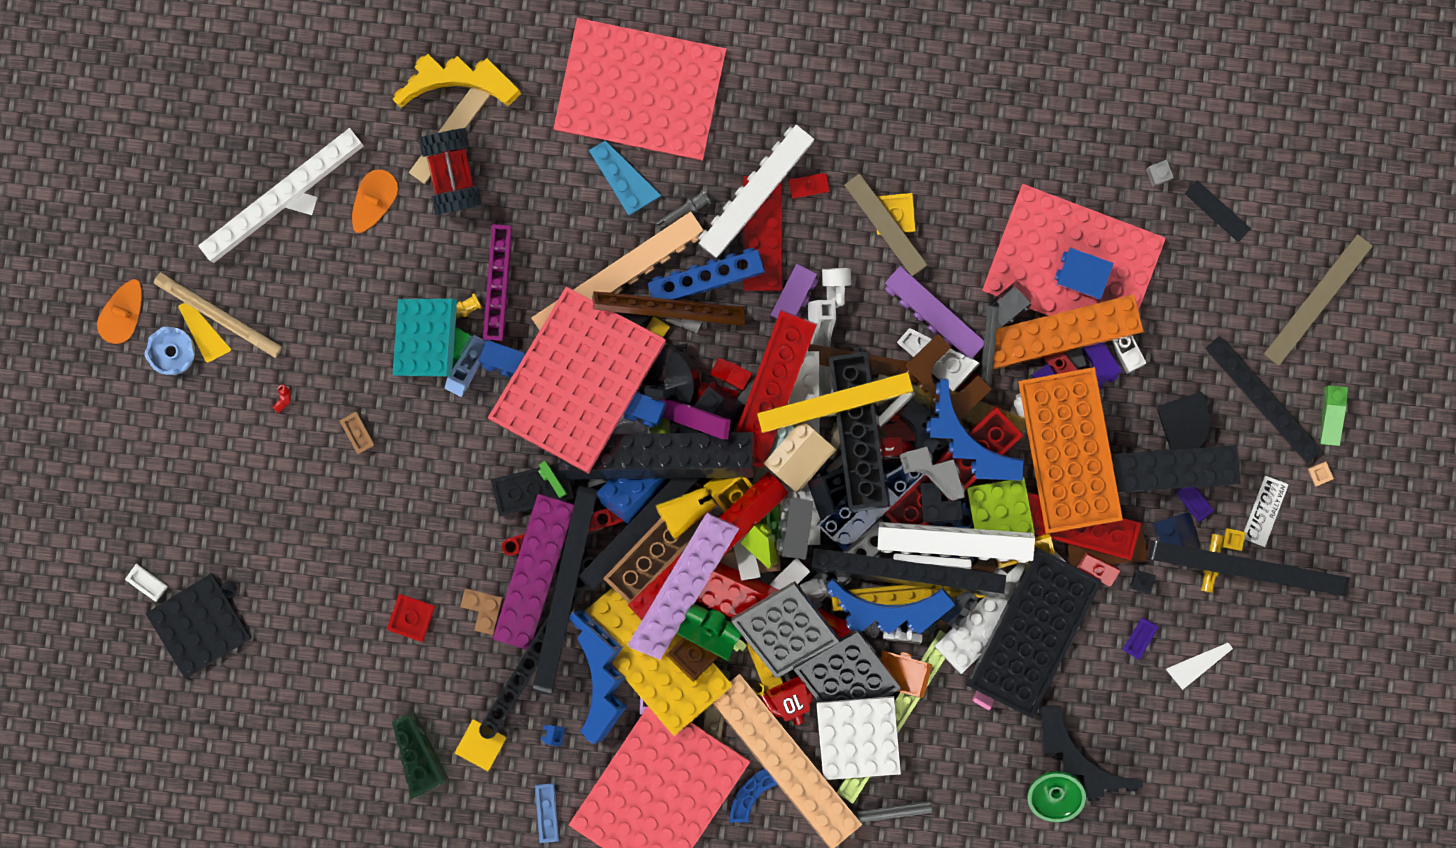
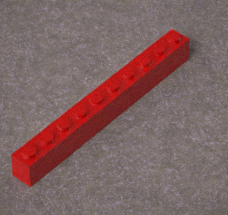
(743, 513)

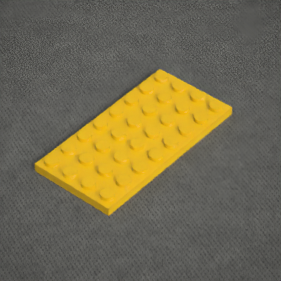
(658, 682)

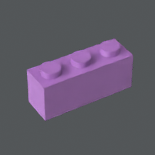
(795, 292)

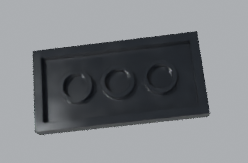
(519, 490)

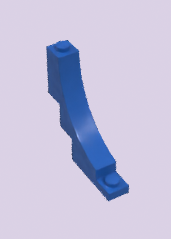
(600, 652)

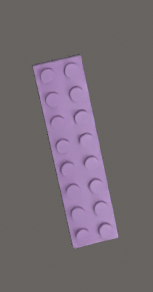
(683, 586)

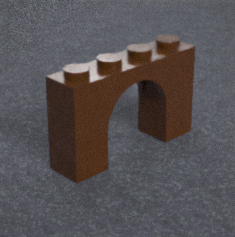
(921, 368)

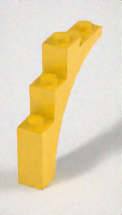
(457, 73)

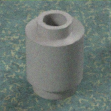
(814, 588)

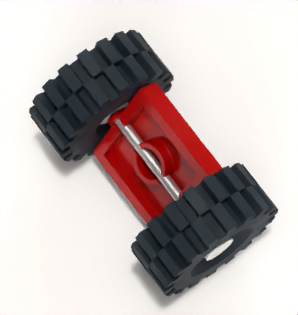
(449, 171)

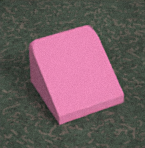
(983, 700)

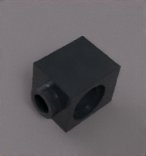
(1142, 581)

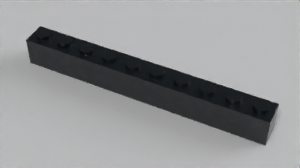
(907, 573)

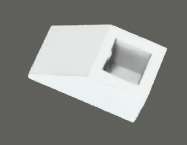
(1128, 353)

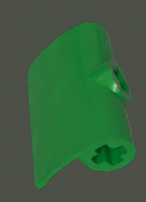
(709, 631)

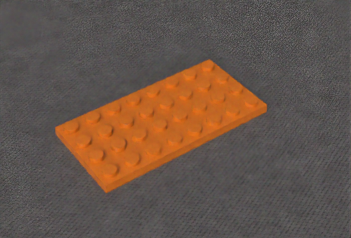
(1070, 450)

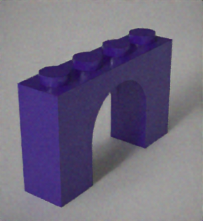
(1099, 358)

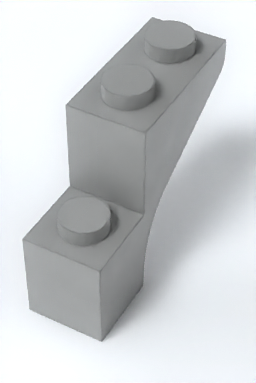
(942, 474)

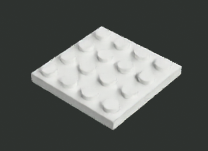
(858, 738)

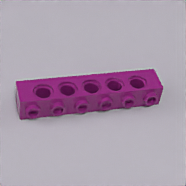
(497, 283)

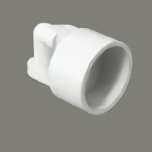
(835, 281)

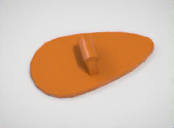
(373, 199)
(121, 313)

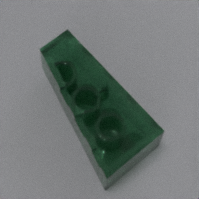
(417, 755)

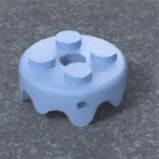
(157, 347)

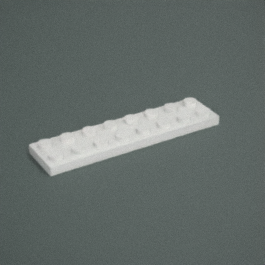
(967, 643)

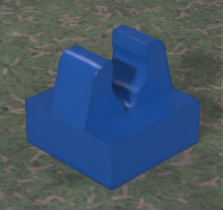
(554, 735)

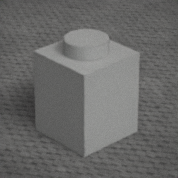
(1159, 173)

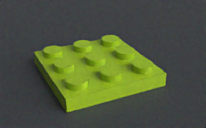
(1001, 506)

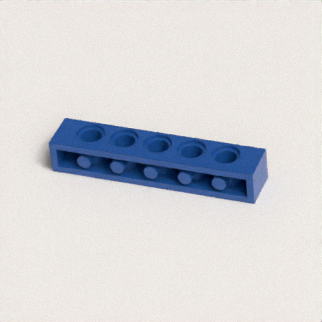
(754, 268)

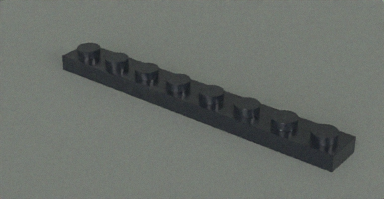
(1263, 399)

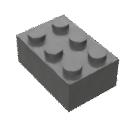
(795, 527)

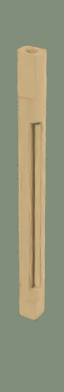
(217, 315)

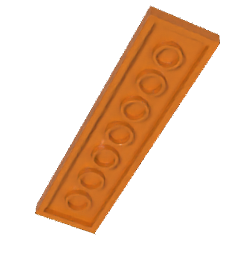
(1066, 331)

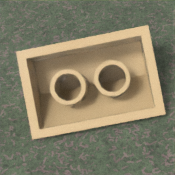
(799, 456)

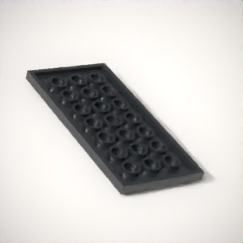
(1033, 633)

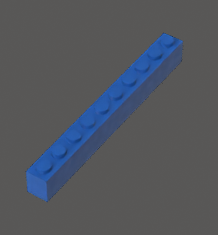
(507, 361)

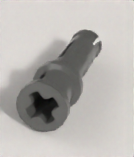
(691, 205)

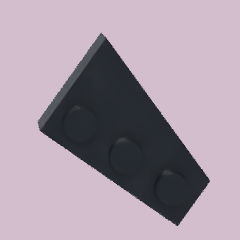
(828, 491)

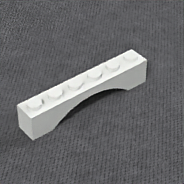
(824, 314)

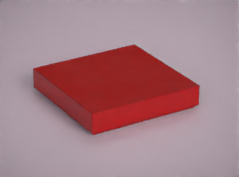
(411, 617)

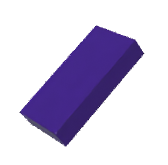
(1194, 502)
(1140, 638)

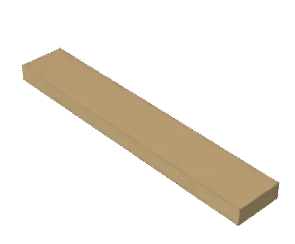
(459, 118)

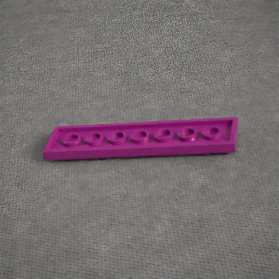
(533, 571)

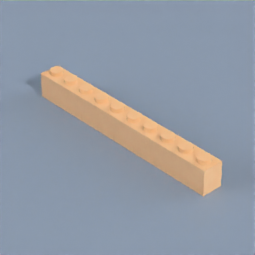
(637, 261)

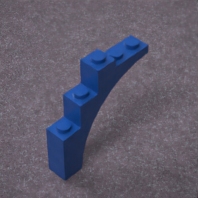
(988, 463)
(889, 617)

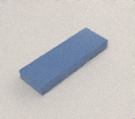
(547, 812)

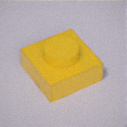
(1233, 539)

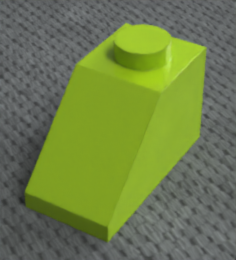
(761, 544)

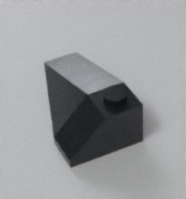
(715, 401)

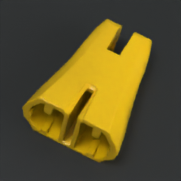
(684, 511)

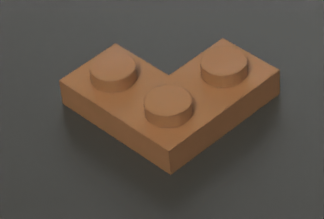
(486, 605)

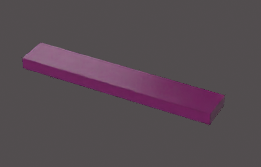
(696, 418)

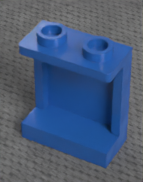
(1083, 273)

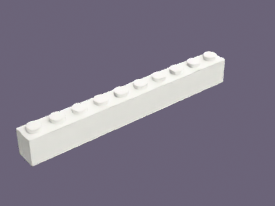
(281, 195)

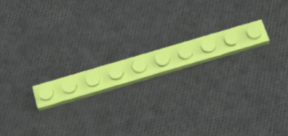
(903, 707)

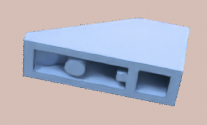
(465, 367)

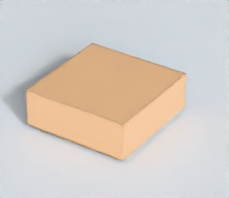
(1320, 473)

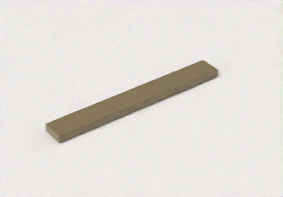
(1317, 300)

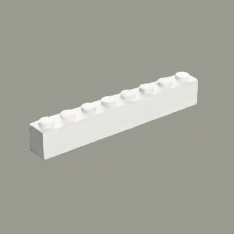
(757, 190)
(956, 541)

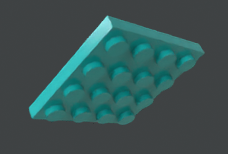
(424, 337)

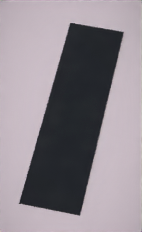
(1217, 211)

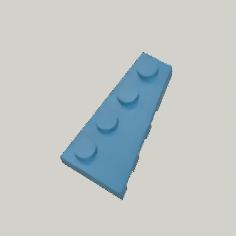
(625, 181)

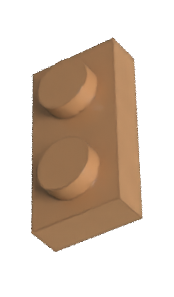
(357, 432)

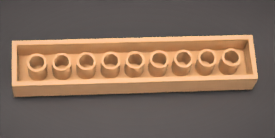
(786, 763)

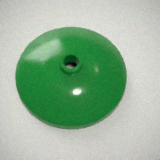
(1059, 804)

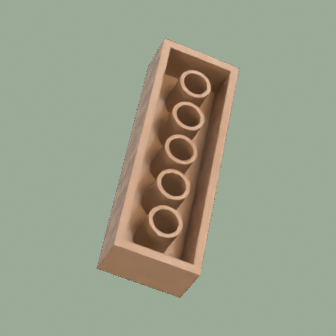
(647, 559)

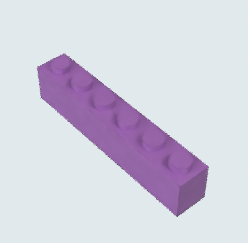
(933, 312)

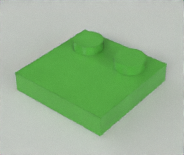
(548, 474)

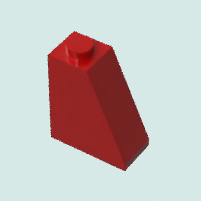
(731, 374)

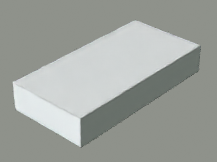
(146, 582)

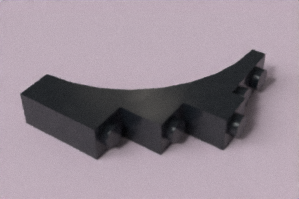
(1056, 740)

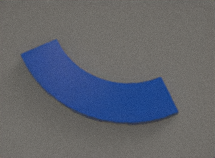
(748, 794)

